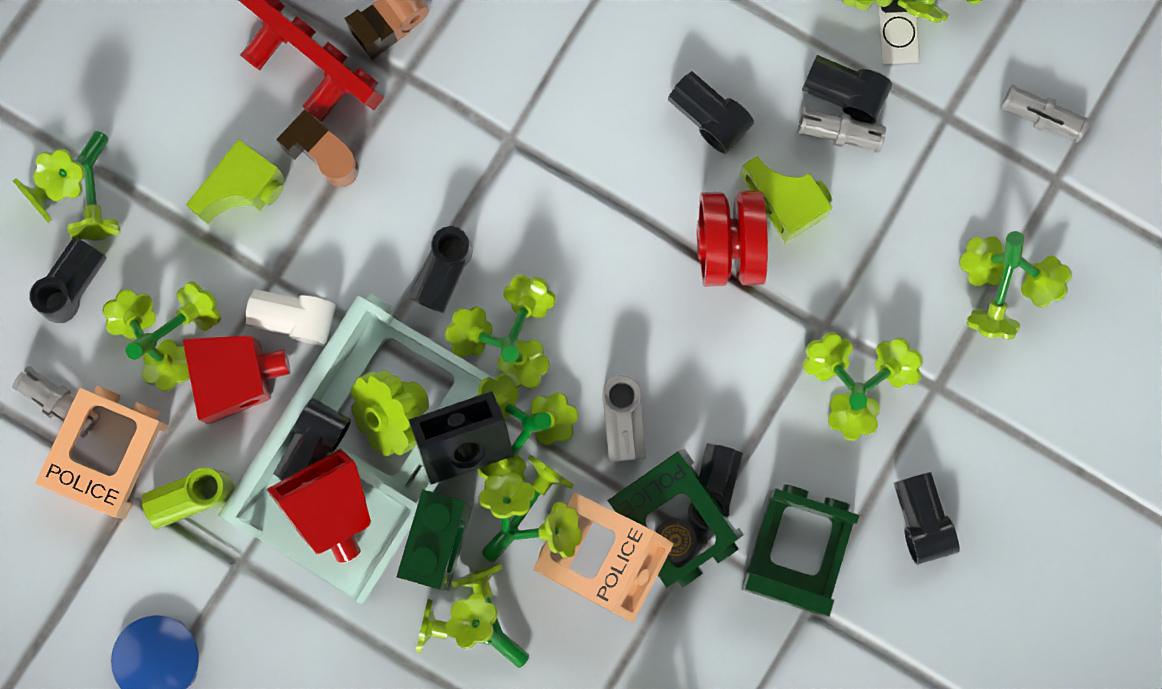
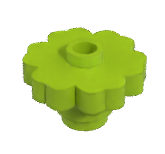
(384, 410)

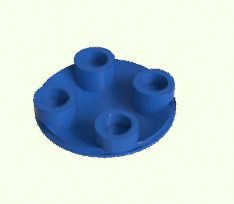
(155, 655)

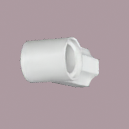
(302, 318)

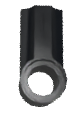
(857, 92)
(719, 120)
(441, 273)
(70, 276)
(317, 434)
(719, 475)
(928, 530)

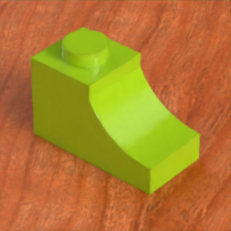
(238, 180)
(790, 202)

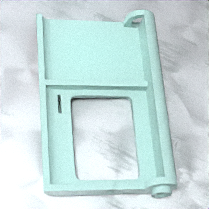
(386, 496)

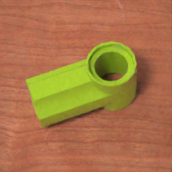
(185, 497)

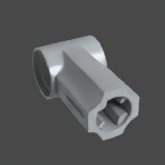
(625, 424)

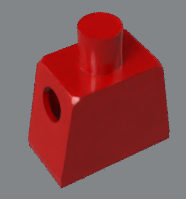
(230, 374)
(326, 505)

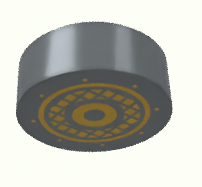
(682, 536)

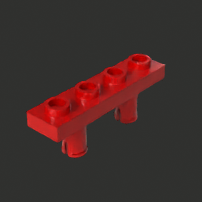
(338, 77)

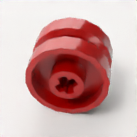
(734, 238)

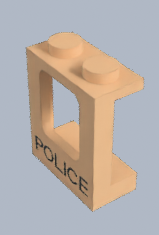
(85, 484)
(628, 568)

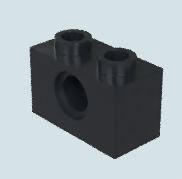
(461, 437)

